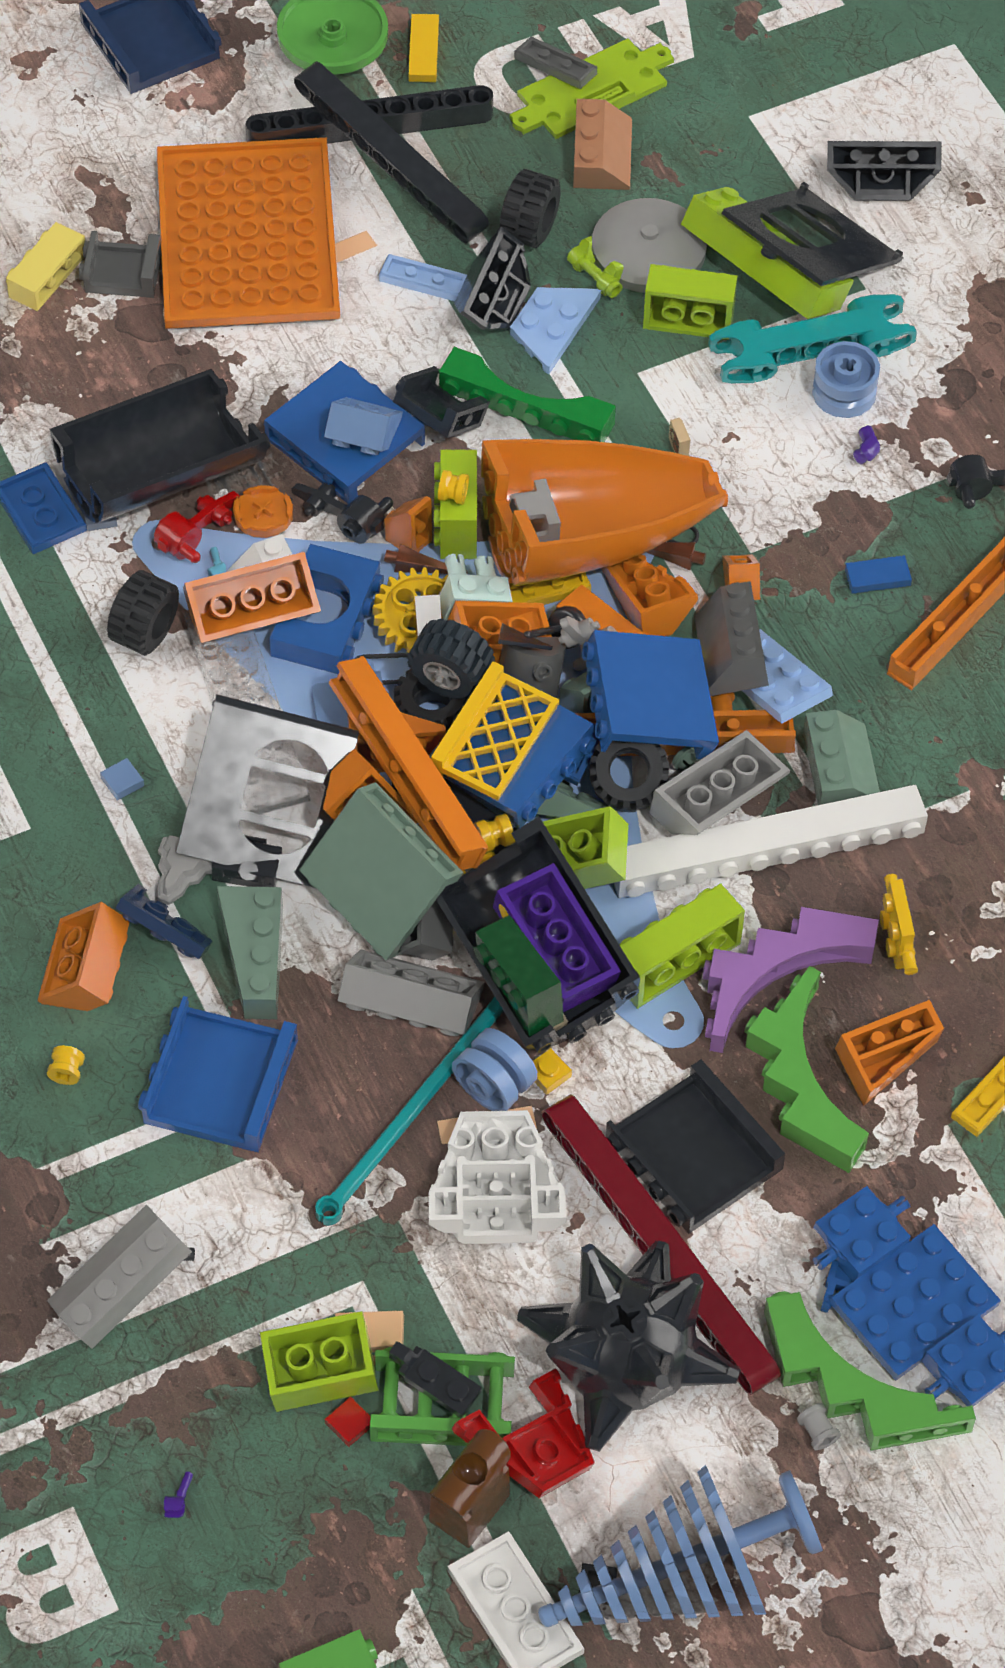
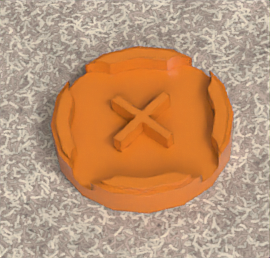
(263, 511)

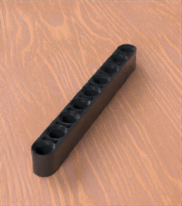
(402, 113)
(391, 152)

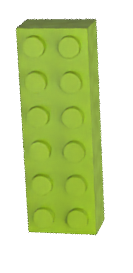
(744, 251)

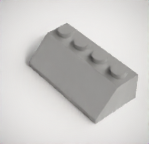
(716, 785)
(410, 992)
(118, 1277)

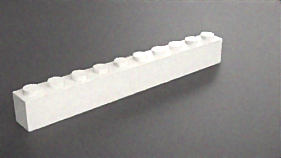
(773, 840)

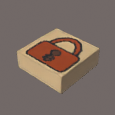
(679, 437)

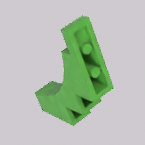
(887, 1412)

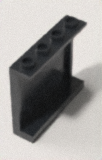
(696, 1148)

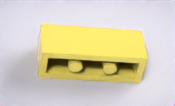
(45, 266)

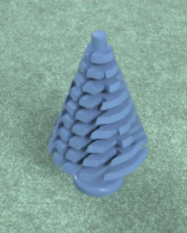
(671, 1565)

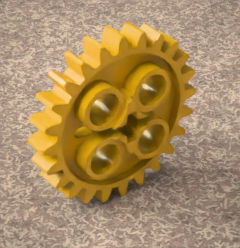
(394, 616)

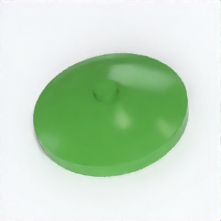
(333, 32)

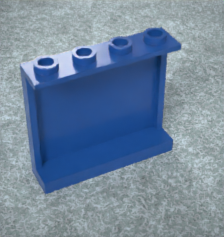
(301, 426)
(649, 690)
(549, 761)
(218, 1077)

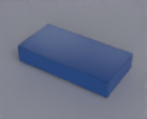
(878, 574)

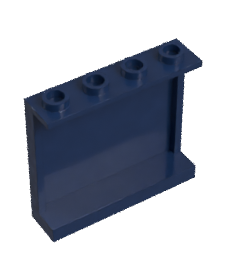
(151, 39)

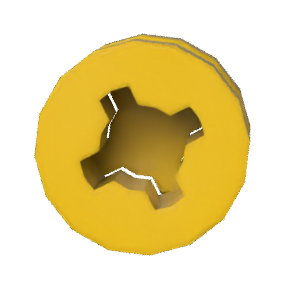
(453, 487)
(65, 1065)

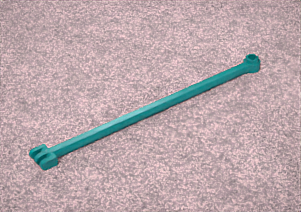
(402, 1120)

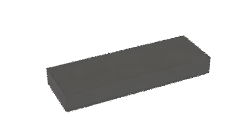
(555, 62)

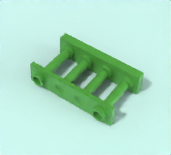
(423, 1426)

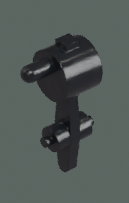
(973, 478)
(356, 520)

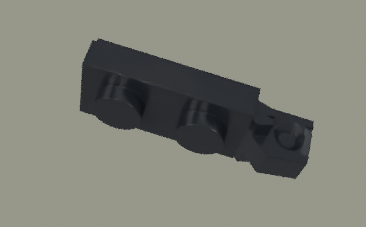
(435, 1378)

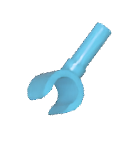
(219, 566)

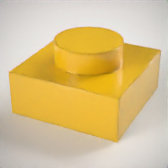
(551, 1071)

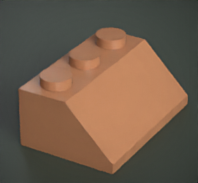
(602, 146)

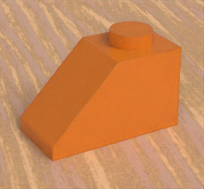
(410, 524)
(742, 569)

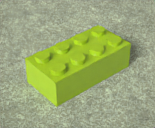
(683, 941)

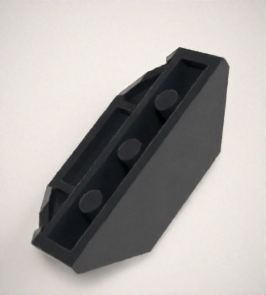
(883, 168)
(496, 283)

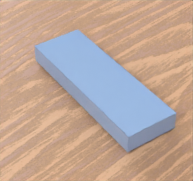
(422, 277)

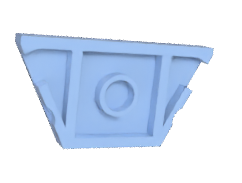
(552, 321)

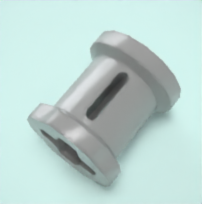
(818, 1426)

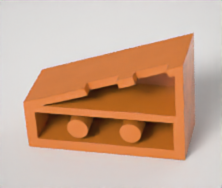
(887, 1047)

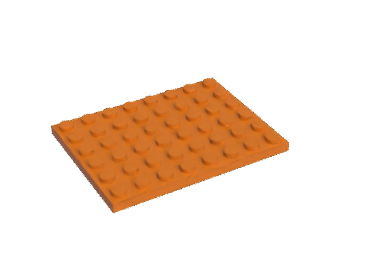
(247, 233)

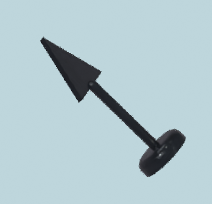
(513, 637)

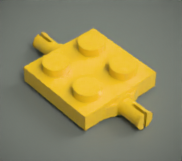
(899, 925)

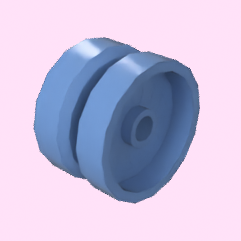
(846, 379)
(494, 1070)

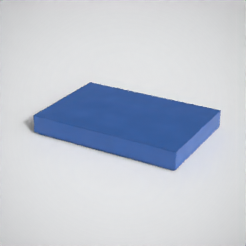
(40, 508)

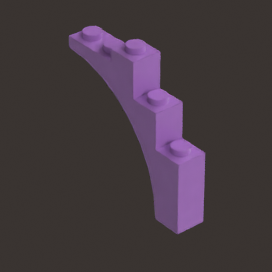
(813, 940)

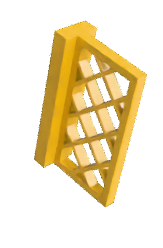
(468, 724)

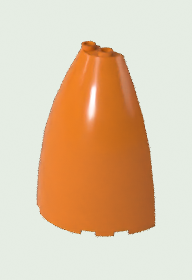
(607, 497)

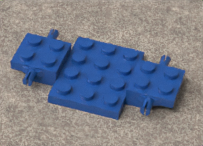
(913, 1298)

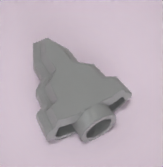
(178, 871)

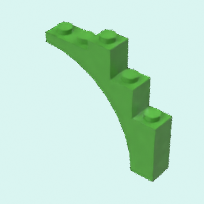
(808, 1113)

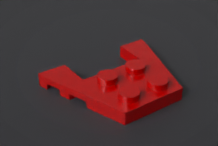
(545, 1450)

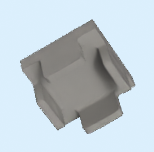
(540, 510)

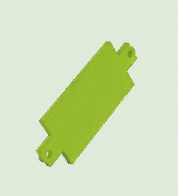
(621, 78)

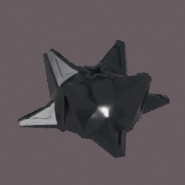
(627, 1338)

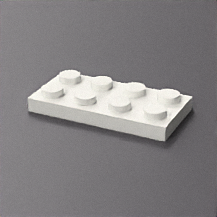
(506, 1602)

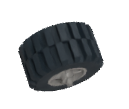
(450, 658)

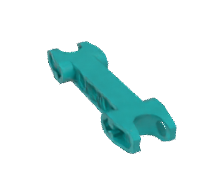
(764, 349)

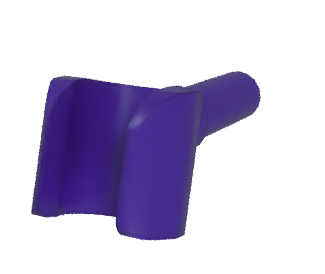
(175, 1506)

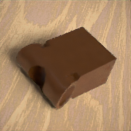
(472, 1488)

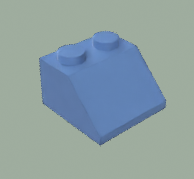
(362, 425)

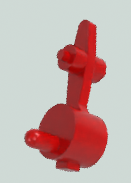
(183, 535)

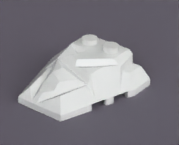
(496, 1181)

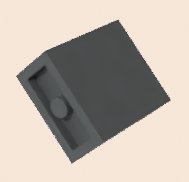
(121, 267)

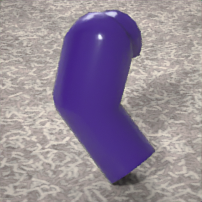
(870, 446)

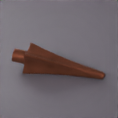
(679, 553)
(408, 558)

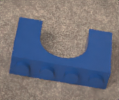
(328, 643)

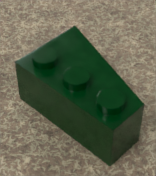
(521, 975)

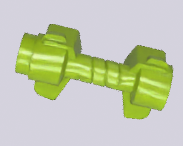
(608, 281)

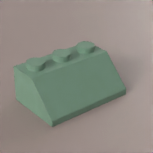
(839, 756)

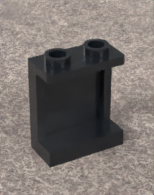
(436, 407)

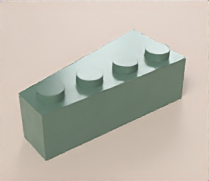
(254, 936)

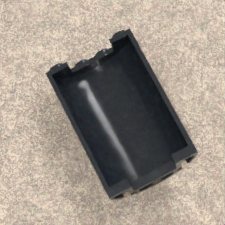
(154, 446)
(470, 908)

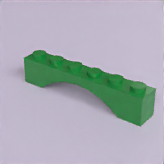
(576, 418)

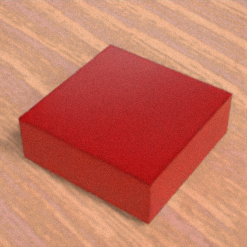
(349, 1421)

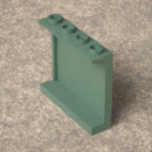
(379, 869)

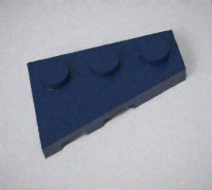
(156, 917)

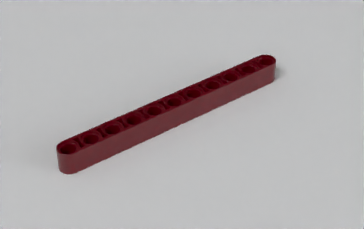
(644, 1225)

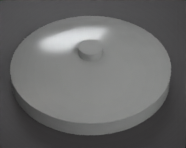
(645, 234)

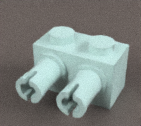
(479, 587)

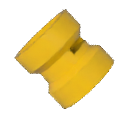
(496, 831)

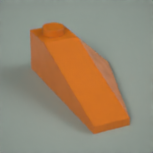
(650, 595)

